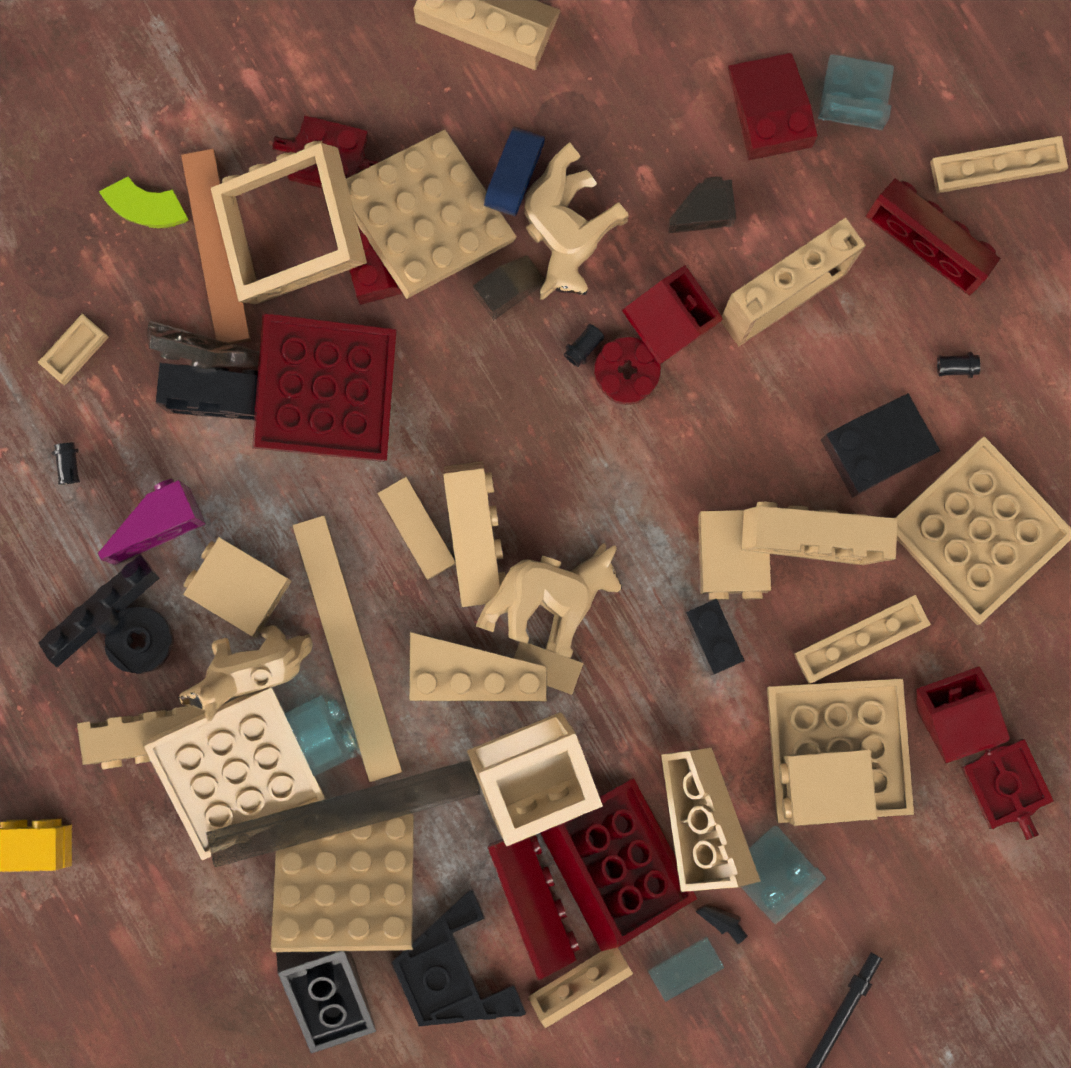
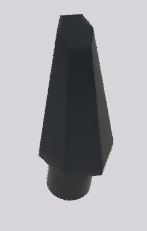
(723, 922)

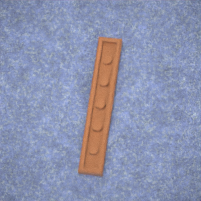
(227, 313)

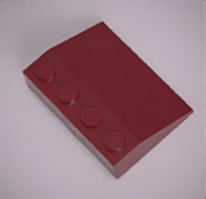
(618, 867)

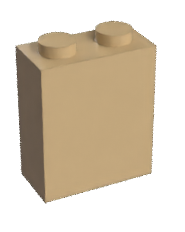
(724, 564)
(236, 587)
(828, 787)

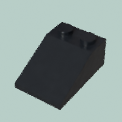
(879, 444)
(325, 996)

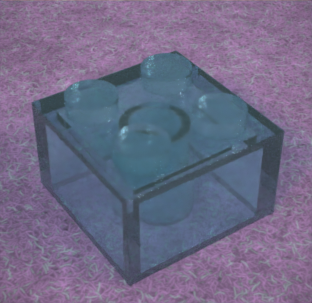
(322, 734)

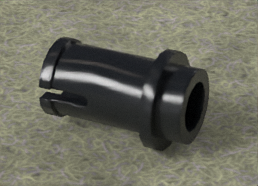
(583, 345)
(959, 365)
(66, 463)

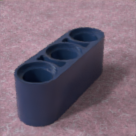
(514, 171)

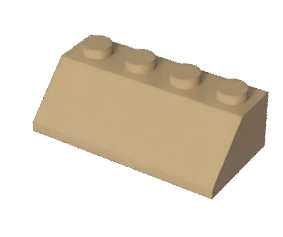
(502, 27)

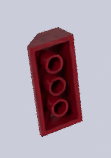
(933, 236)
(533, 905)

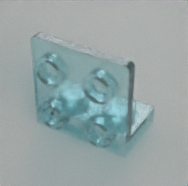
(856, 92)
(783, 875)

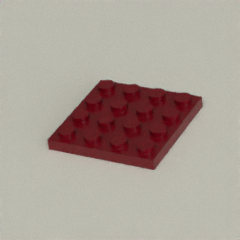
(324, 388)

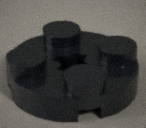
(158, 641)

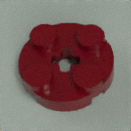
(613, 384)

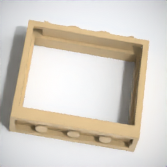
(341, 212)
(791, 282)

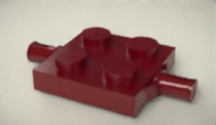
(348, 140)
(1008, 786)

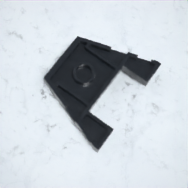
(439, 979)

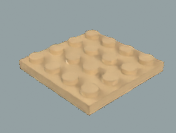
(426, 214)
(981, 530)
(845, 719)
(233, 766)
(346, 891)

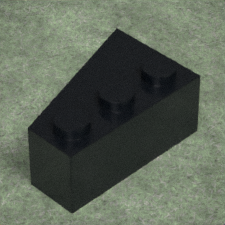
(207, 391)

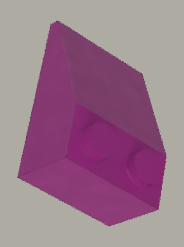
(156, 520)

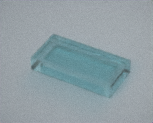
(685, 969)

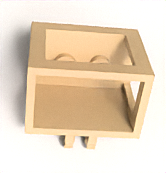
(534, 778)

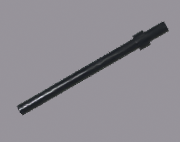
(859, 986)

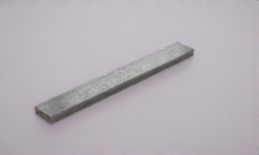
(342, 813)

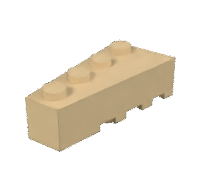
(472, 532)
(819, 534)
(463, 673)
(124, 736)
(704, 824)

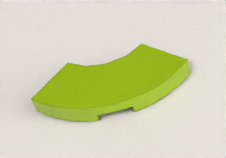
(144, 207)

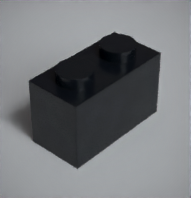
(713, 637)

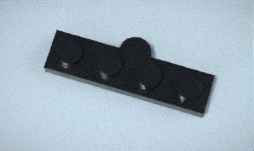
(98, 611)

